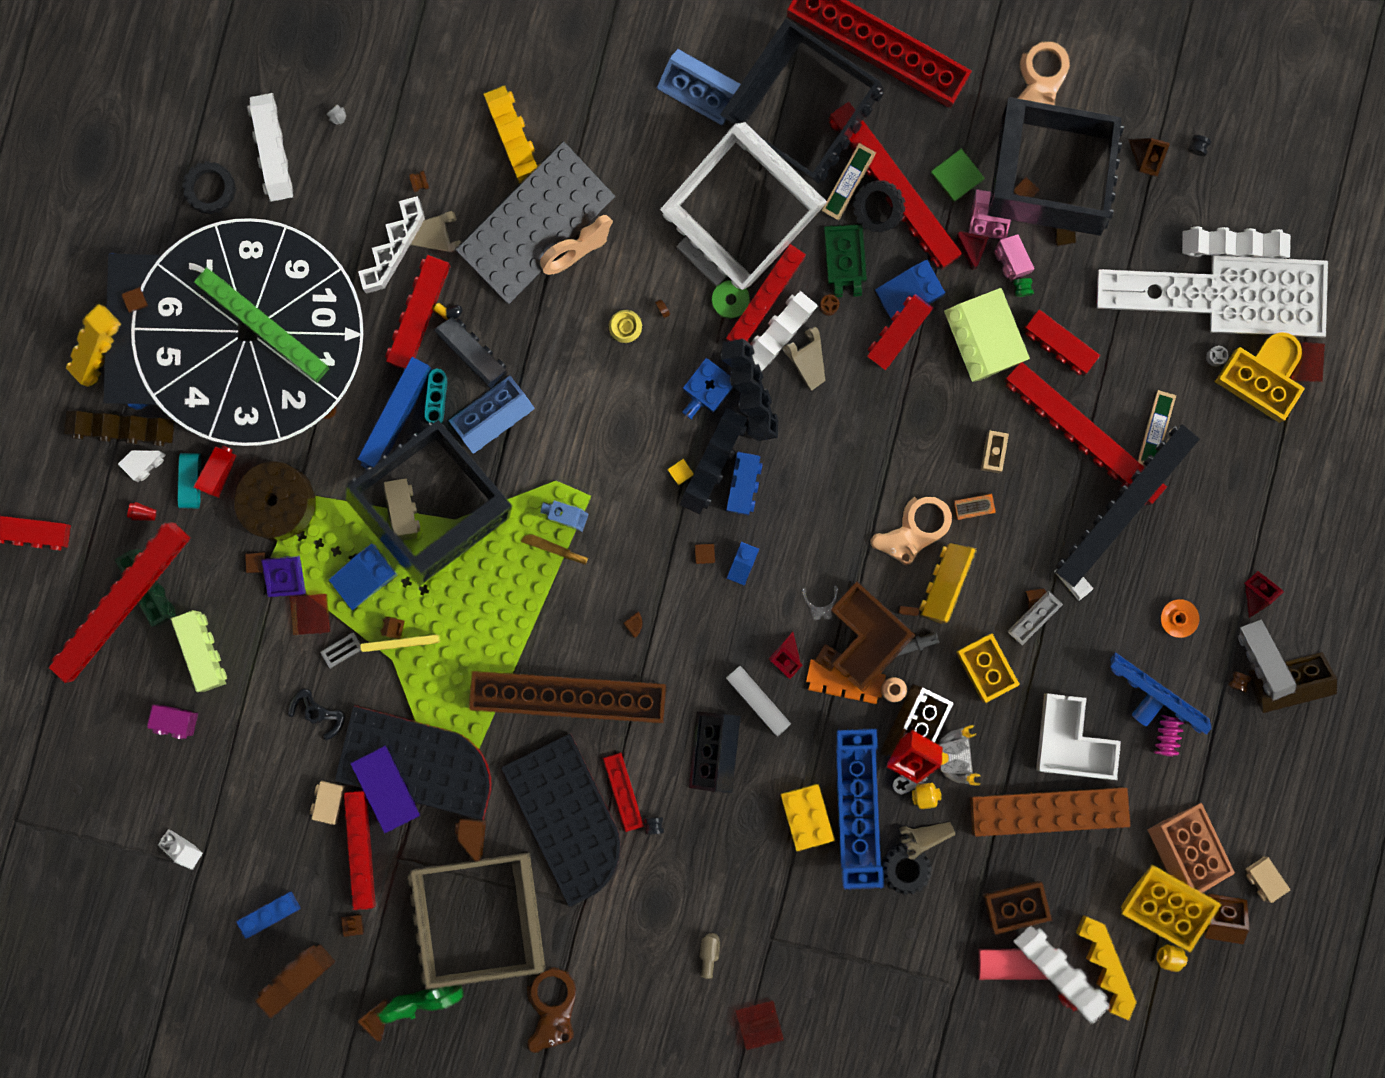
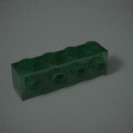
(154, 602)

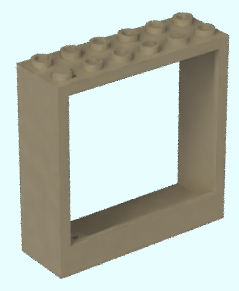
(528, 917)

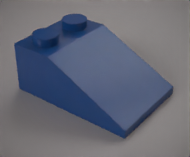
(916, 280)
(363, 576)

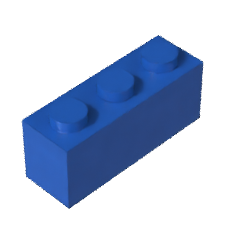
(268, 915)

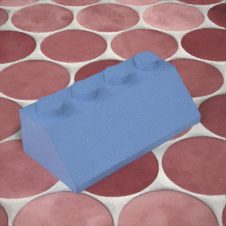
(697, 85)
(491, 414)

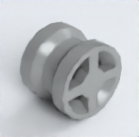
(1220, 353)

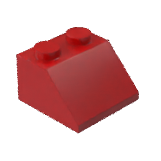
(916, 757)

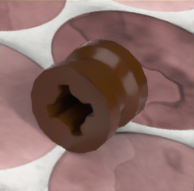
(419, 181)
(831, 302)
(1240, 681)

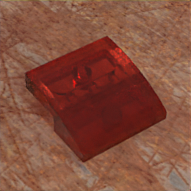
(1311, 363)
(310, 614)
(759, 1025)

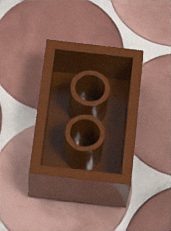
(1017, 907)

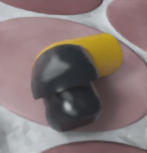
(447, 313)

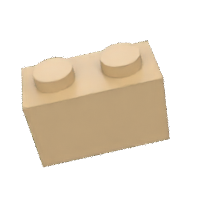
(994, 451)
(327, 802)
(1267, 880)

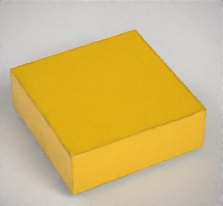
(680, 472)

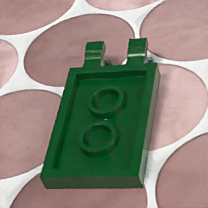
(845, 258)

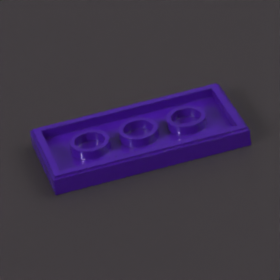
(385, 789)

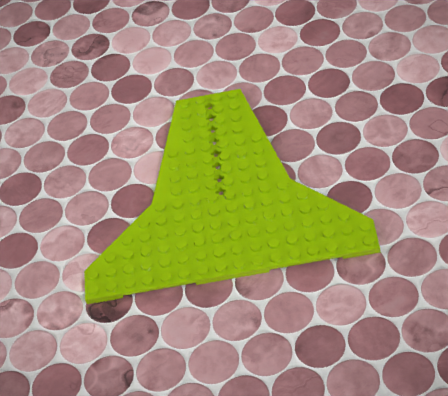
(476, 604)

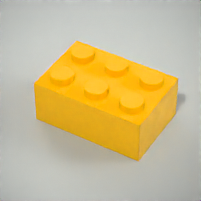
(987, 668)
(807, 817)

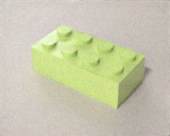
(199, 651)

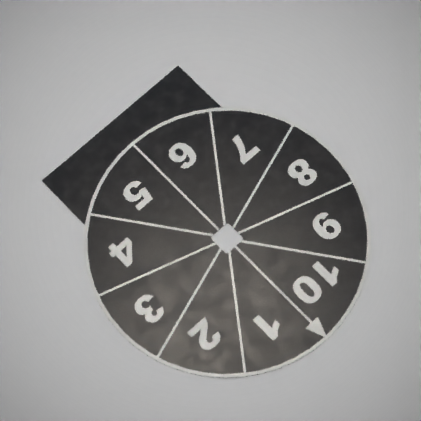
(187, 345)

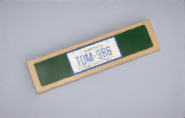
(849, 181)
(1157, 424)

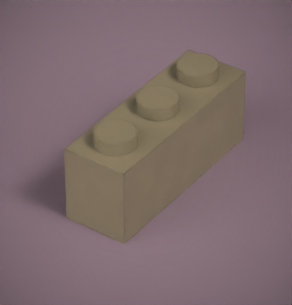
(401, 509)

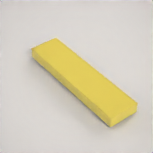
(400, 643)

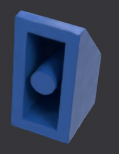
(743, 563)

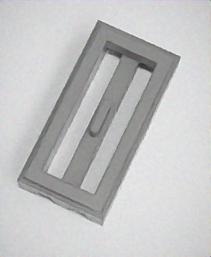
(355, 642)

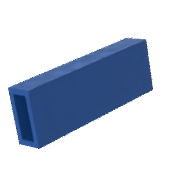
(395, 413)

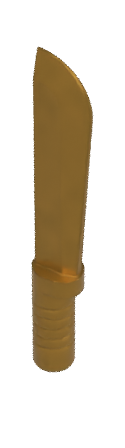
(553, 548)

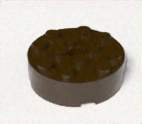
(256, 506)

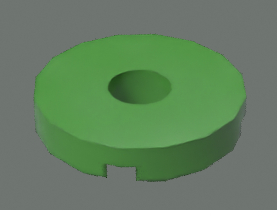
(730, 311)

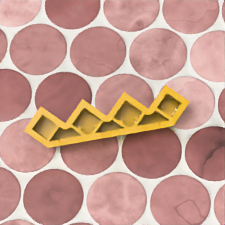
(511, 131)
(93, 343)
(1112, 974)

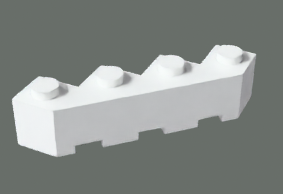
(270, 147)
(1242, 244)
(389, 255)
(782, 329)
(1055, 968)

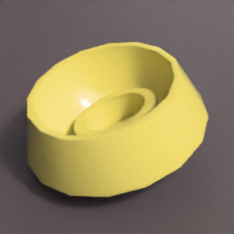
(631, 326)

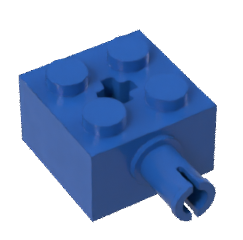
(700, 396)

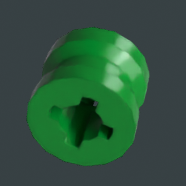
(1023, 287)

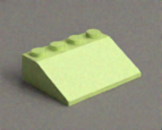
(986, 335)

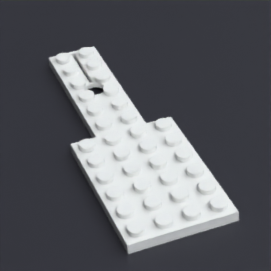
(1240, 294)

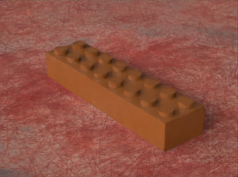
(1050, 811)

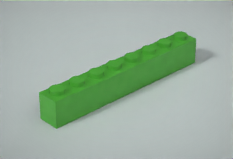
(261, 325)

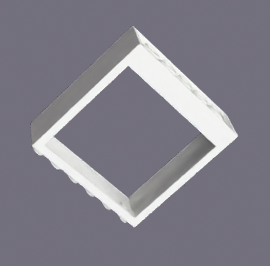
(777, 166)

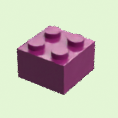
(172, 720)

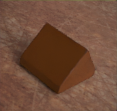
(1033, 596)

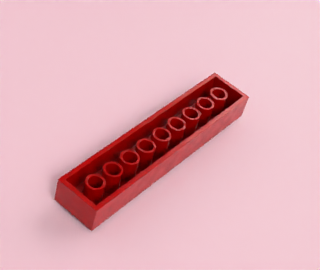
(883, 47)

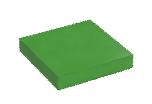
(957, 175)

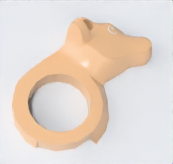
(1041, 88)
(589, 239)
(909, 539)

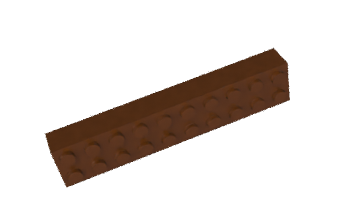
(567, 697)

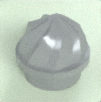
(337, 115)

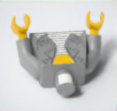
(957, 756)

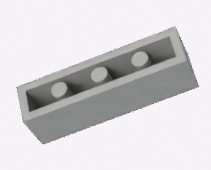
(1267, 660)

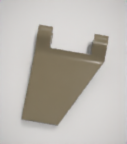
(434, 233)
(808, 359)
(925, 837)

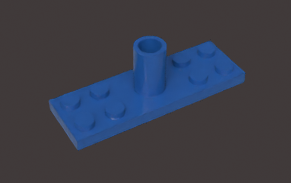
(1157, 697)

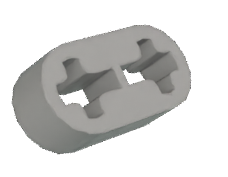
(909, 786)

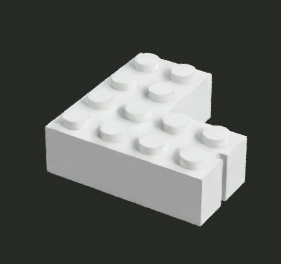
(1064, 748)

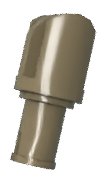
(709, 954)

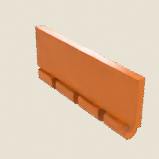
(836, 682)

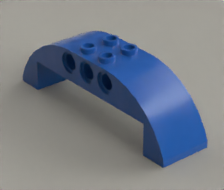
(858, 808)

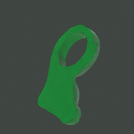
(428, 999)

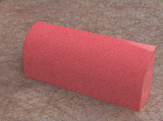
(1007, 965)

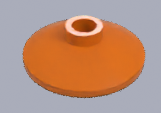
(1189, 617)

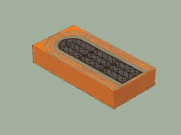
(974, 506)

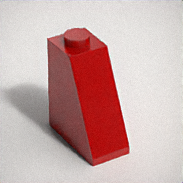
(216, 471)

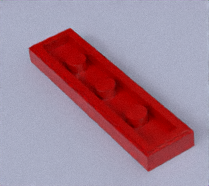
(623, 792)

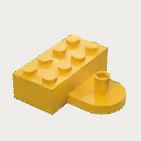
(1265, 378)

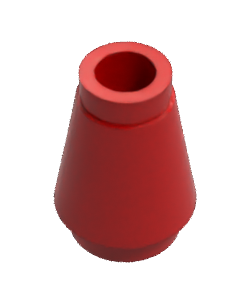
(140, 512)

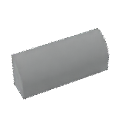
(758, 701)

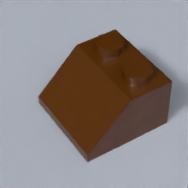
(471, 835)
(1229, 921)

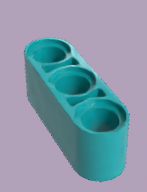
(436, 388)
(188, 475)

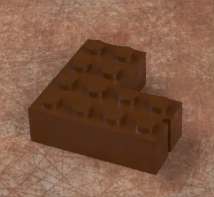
(879, 636)
(294, 979)

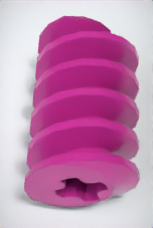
(1169, 736)

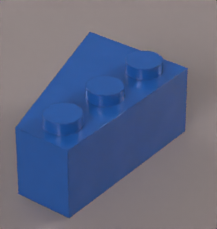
(744, 484)

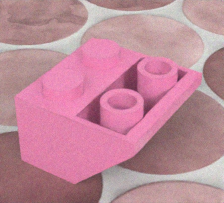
(984, 224)
(1013, 257)

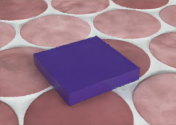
(283, 576)

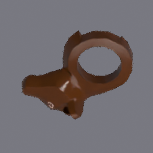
(554, 1021)

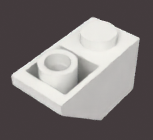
(139, 463)
(180, 849)

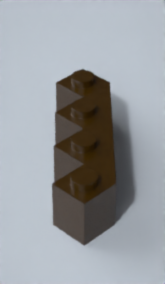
(116, 427)

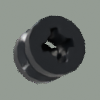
(1199, 145)
(654, 825)

